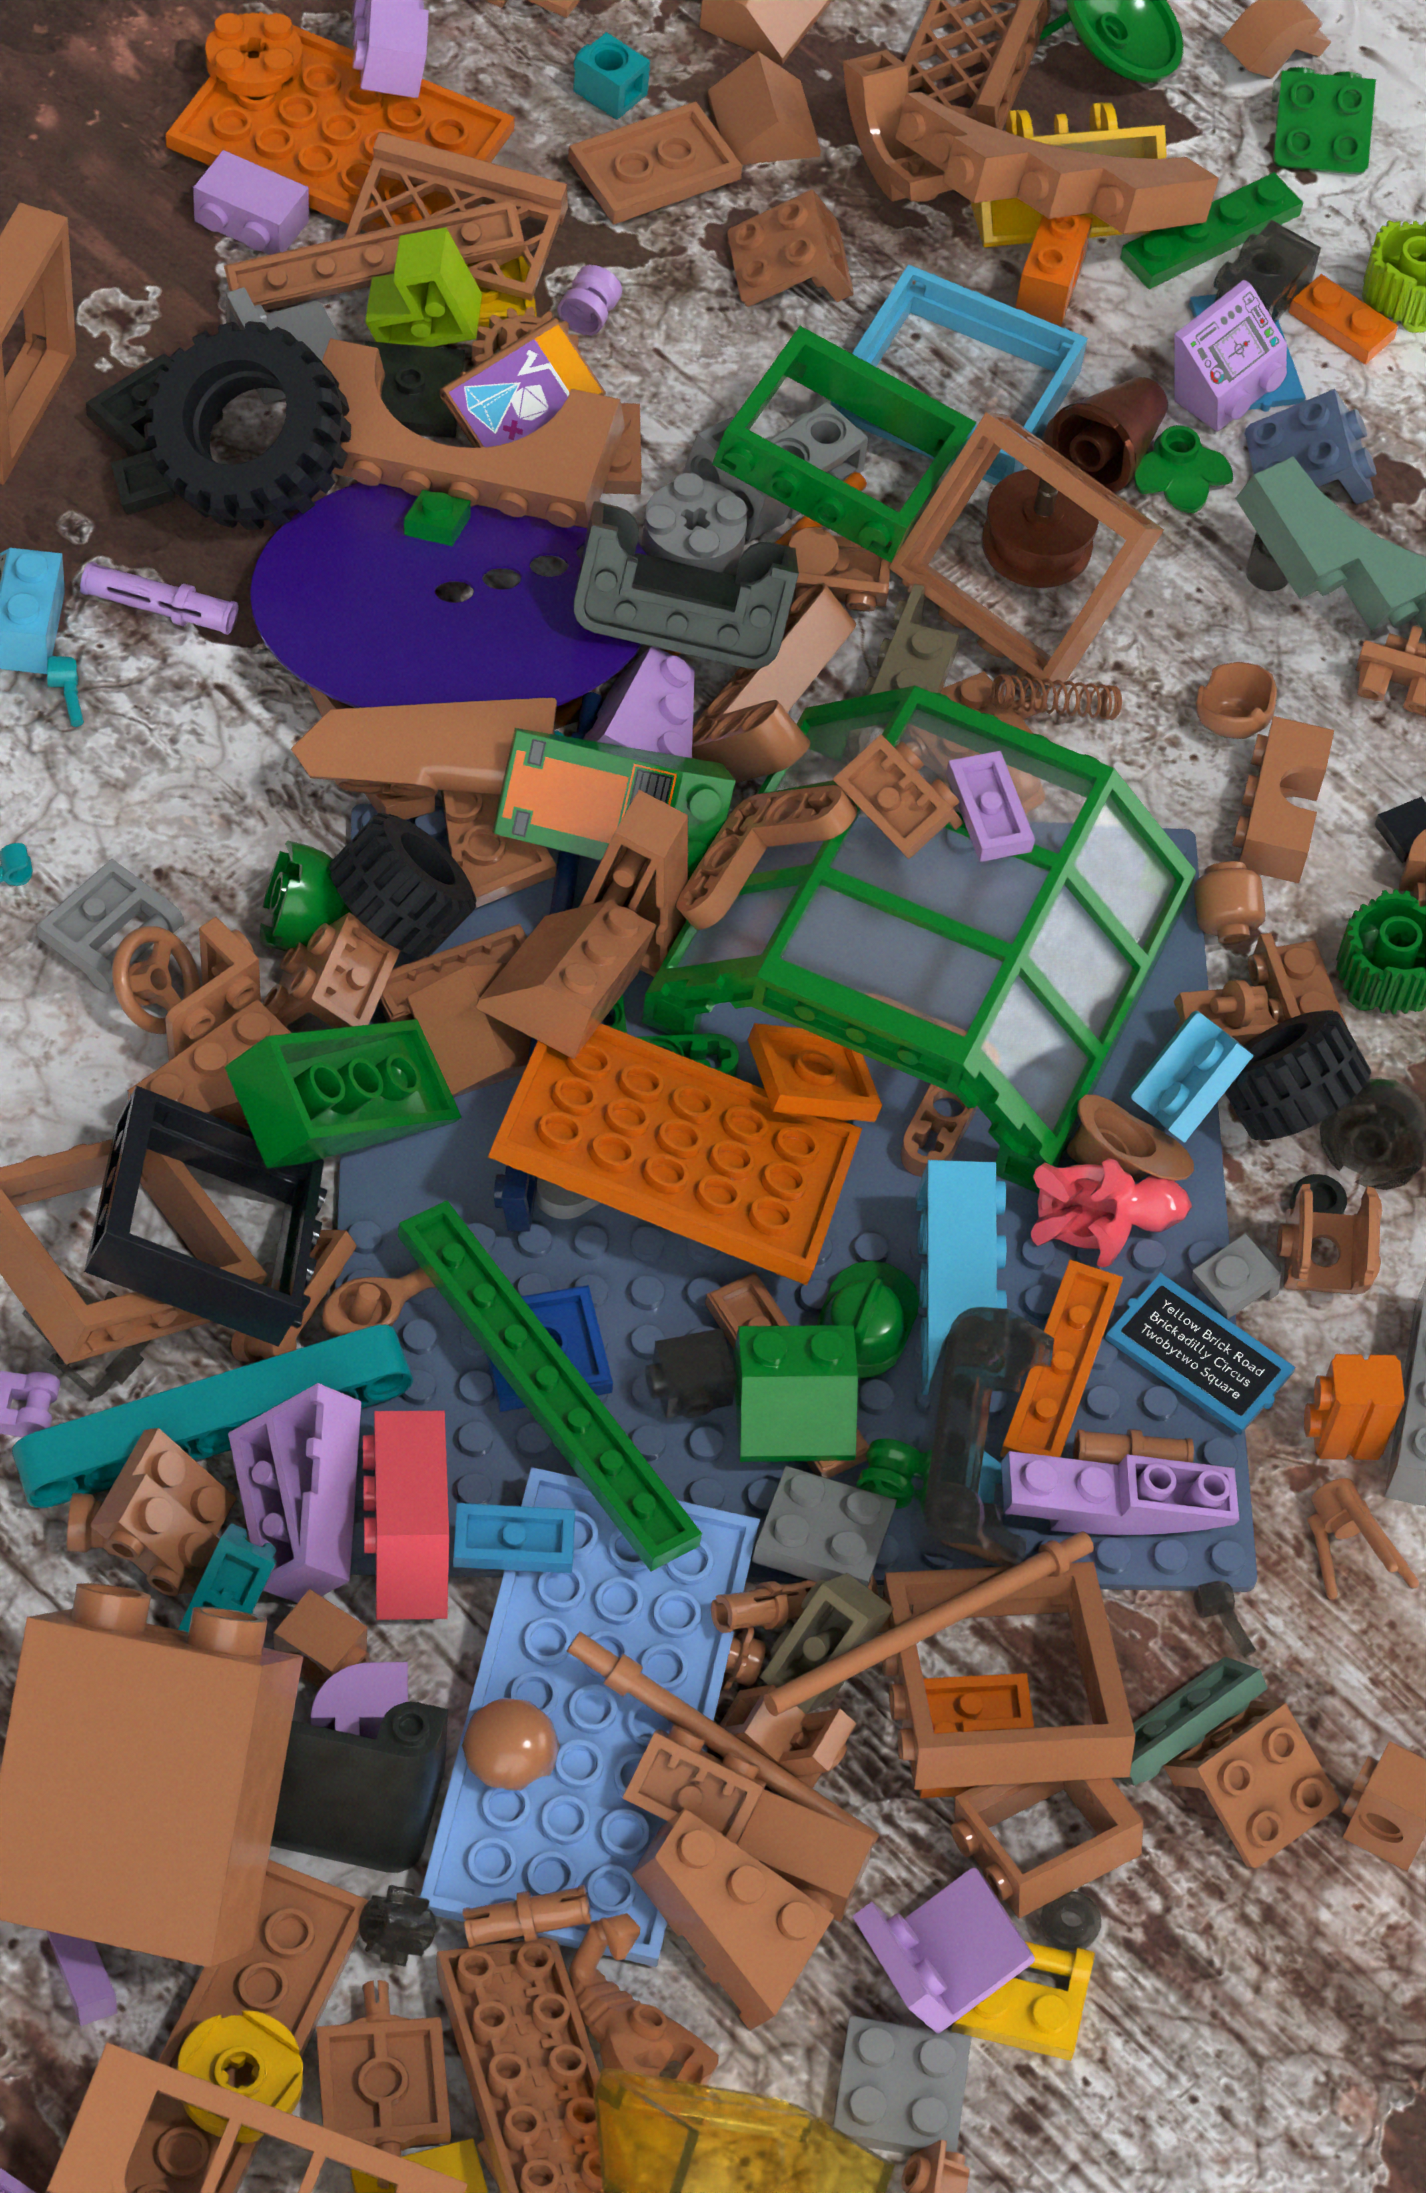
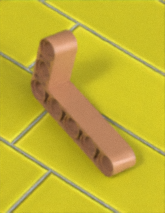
(749, 718)

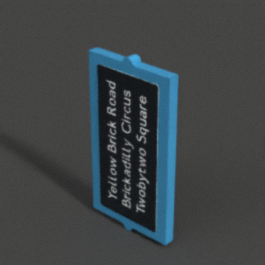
(1200, 1353)

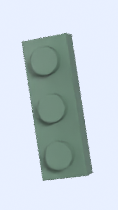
(1190, 1714)

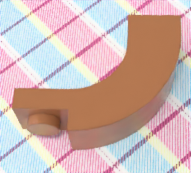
(875, 99)

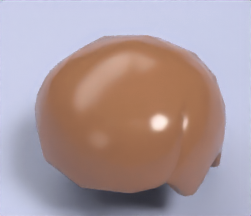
(1237, 700)
(510, 1744)

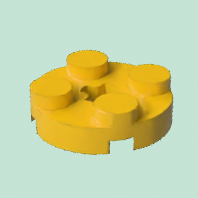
(238, 2040)

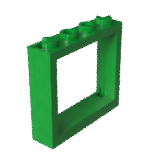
(869, 395)

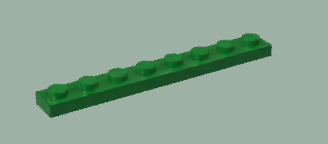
(550, 1386)

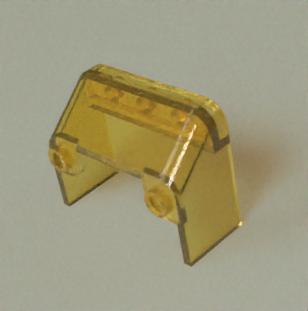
(721, 2140)

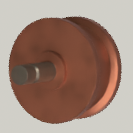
(1036, 532)

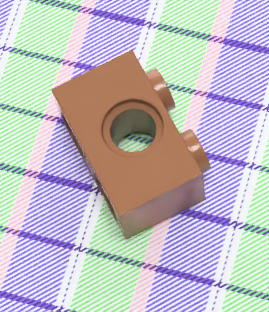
(1389, 1806)

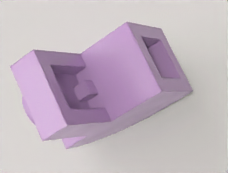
(360, 1697)

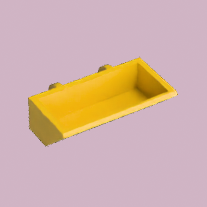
(1014, 221)

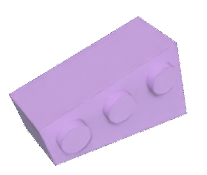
(390, 45)
(649, 706)

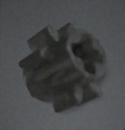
(397, 1925)

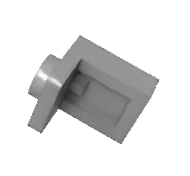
(1238, 1276)

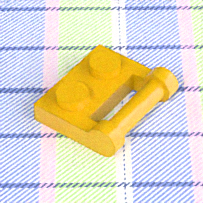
(1032, 2013)

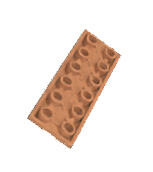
(525, 2063)

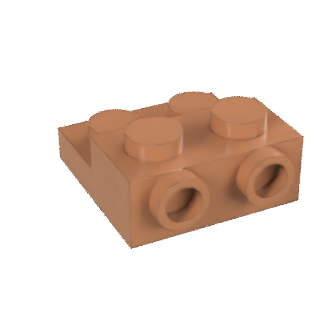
(164, 1514)

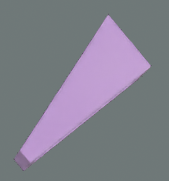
(84, 1977)

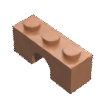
(1291, 765)

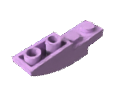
(1120, 1499)

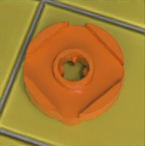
(237, 35)

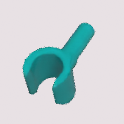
(63, 674)
(15, 864)

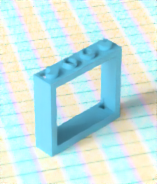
(984, 321)

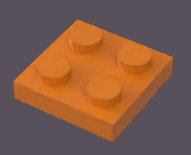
(812, 1075)

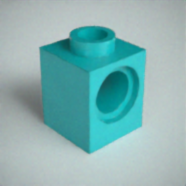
(611, 75)

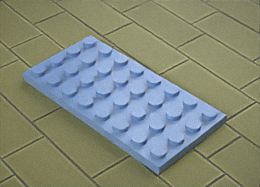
(574, 1821)

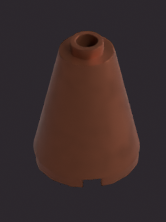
(1109, 430)

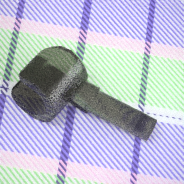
(1218, 1599)

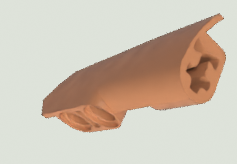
(420, 745)

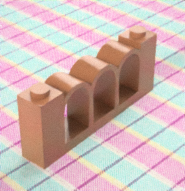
(123, 2097)

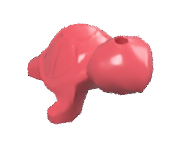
(1100, 1204)

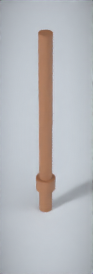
(625, 1676)

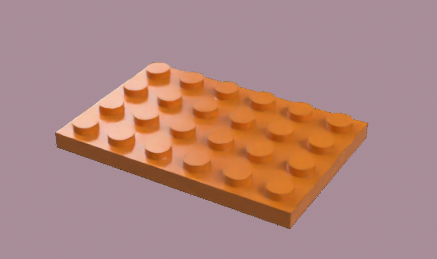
(327, 127)
(679, 1148)

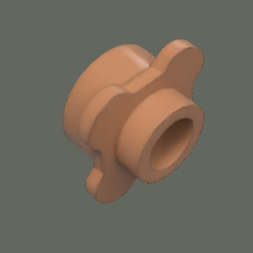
(744, 1659)

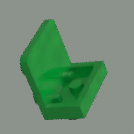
(1323, 120)

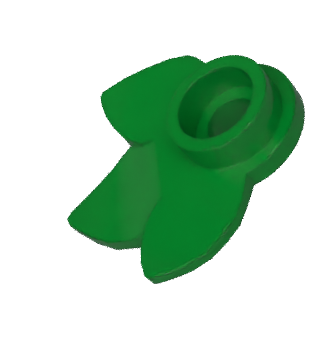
(1182, 469)

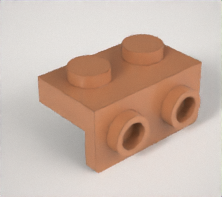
(858, 579)

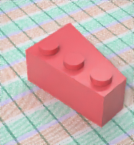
(410, 1513)

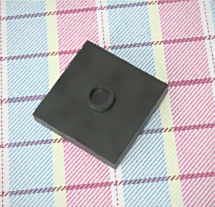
(414, 383)

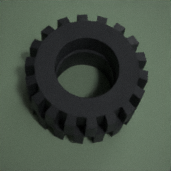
(402, 885)
(1298, 1075)

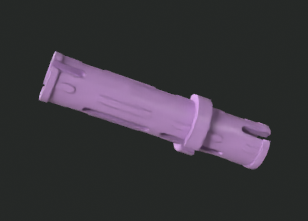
(179, 603)

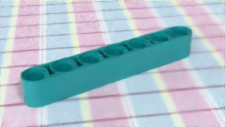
(198, 1416)

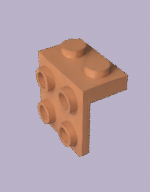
(228, 986)

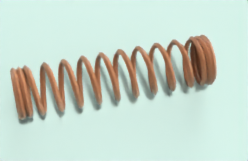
(1102, 696)

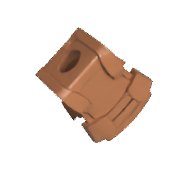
(1354, 1236)

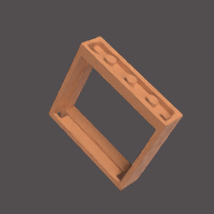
(39, 280)
(960, 609)
(119, 1322)
(1011, 1754)

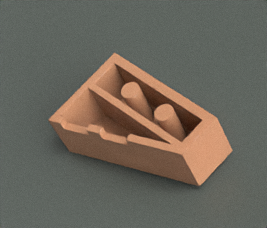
(647, 871)
(199, 1073)
(733, 1913)

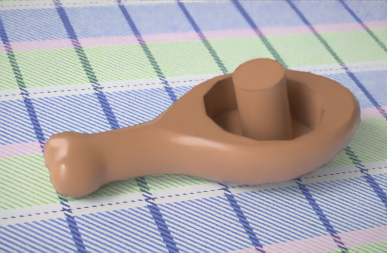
(370, 1301)

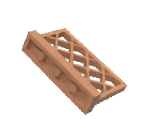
(1012, 54)
(478, 184)

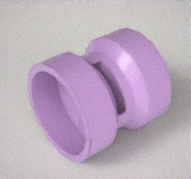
(590, 299)

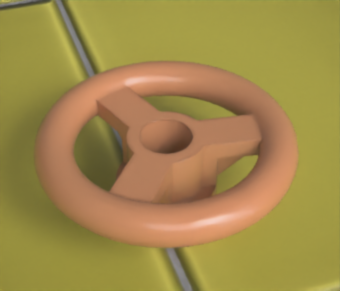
(150, 980)

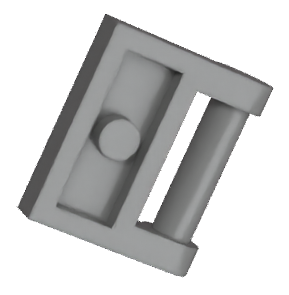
(98, 913)

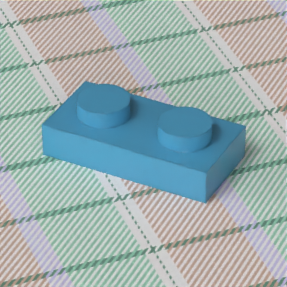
(514, 1538)

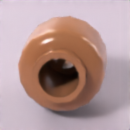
(1229, 901)

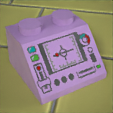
(1228, 358)

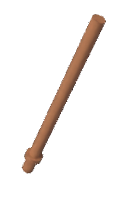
(1051, 1559)

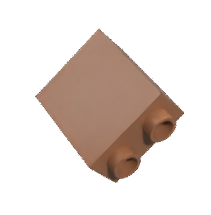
(143, 1776)

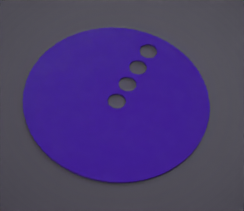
(360, 618)

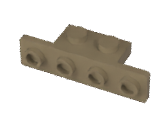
(915, 652)

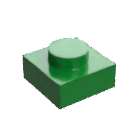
(437, 517)

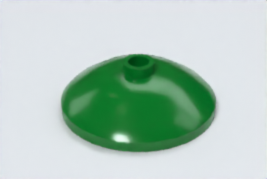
(1130, 36)

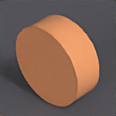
(815, 551)

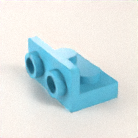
(1190, 1075)

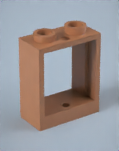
(1099, 1802)

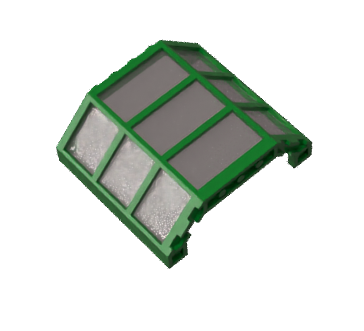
(942, 965)

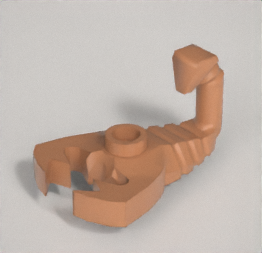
(629, 2032)

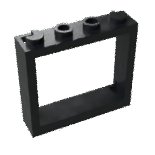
(183, 1281)

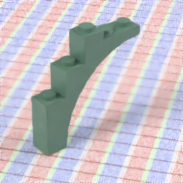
(1327, 549)

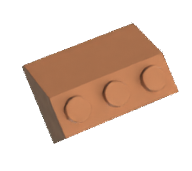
(762, 25)
(569, 974)

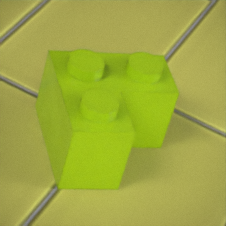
(428, 297)

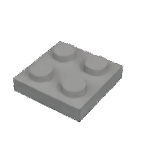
(823, 1528)
(901, 2085)

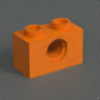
(1054, 267)

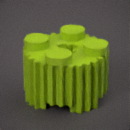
(1398, 274)

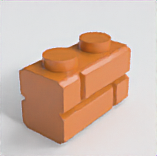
(1355, 1406)

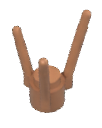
(1346, 1514)

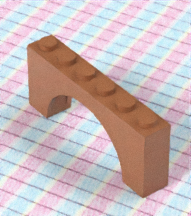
(542, 475)

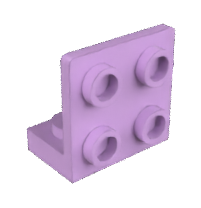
(948, 1949)

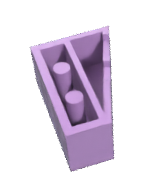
(301, 1487)

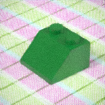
(796, 1393)

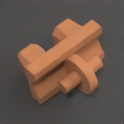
(1398, 661)
(1235, 1009)

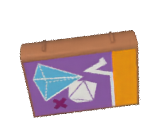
(518, 387)

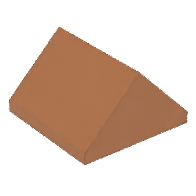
(763, 113)
(466, 1042)

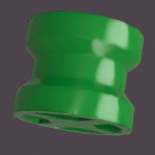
(890, 1470)

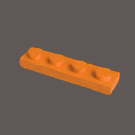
(1054, 1392)

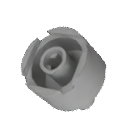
(696, 524)

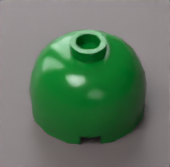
(300, 897)

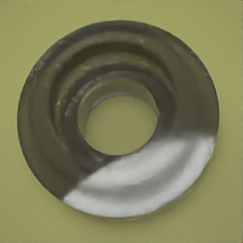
(1070, 1937)

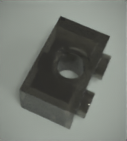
(1275, 265)

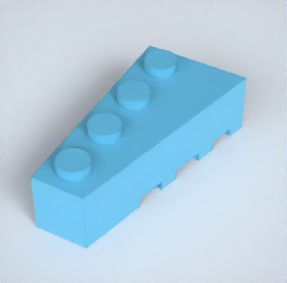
(961, 1247)

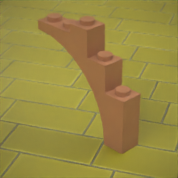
(1052, 179)

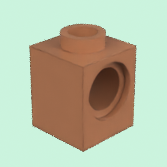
(323, 1637)

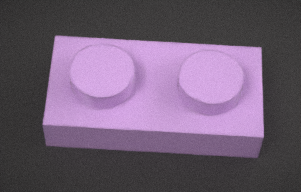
(990, 806)

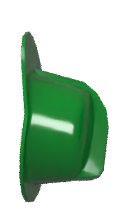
(880, 1306)

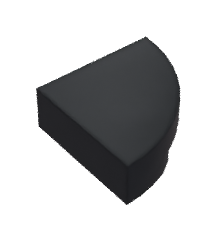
(1402, 826)

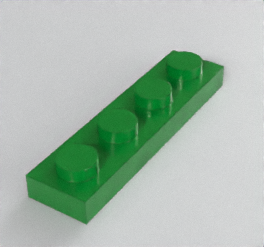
(1230, 222)

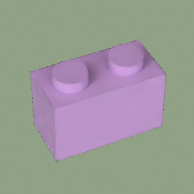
(251, 204)

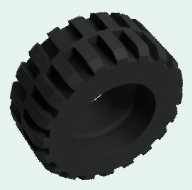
(211, 377)

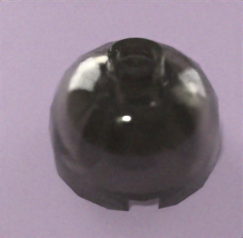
(1378, 1134)

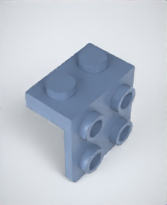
(1322, 440)

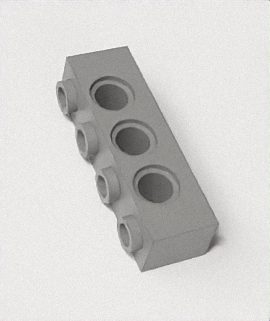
(1408, 1457)

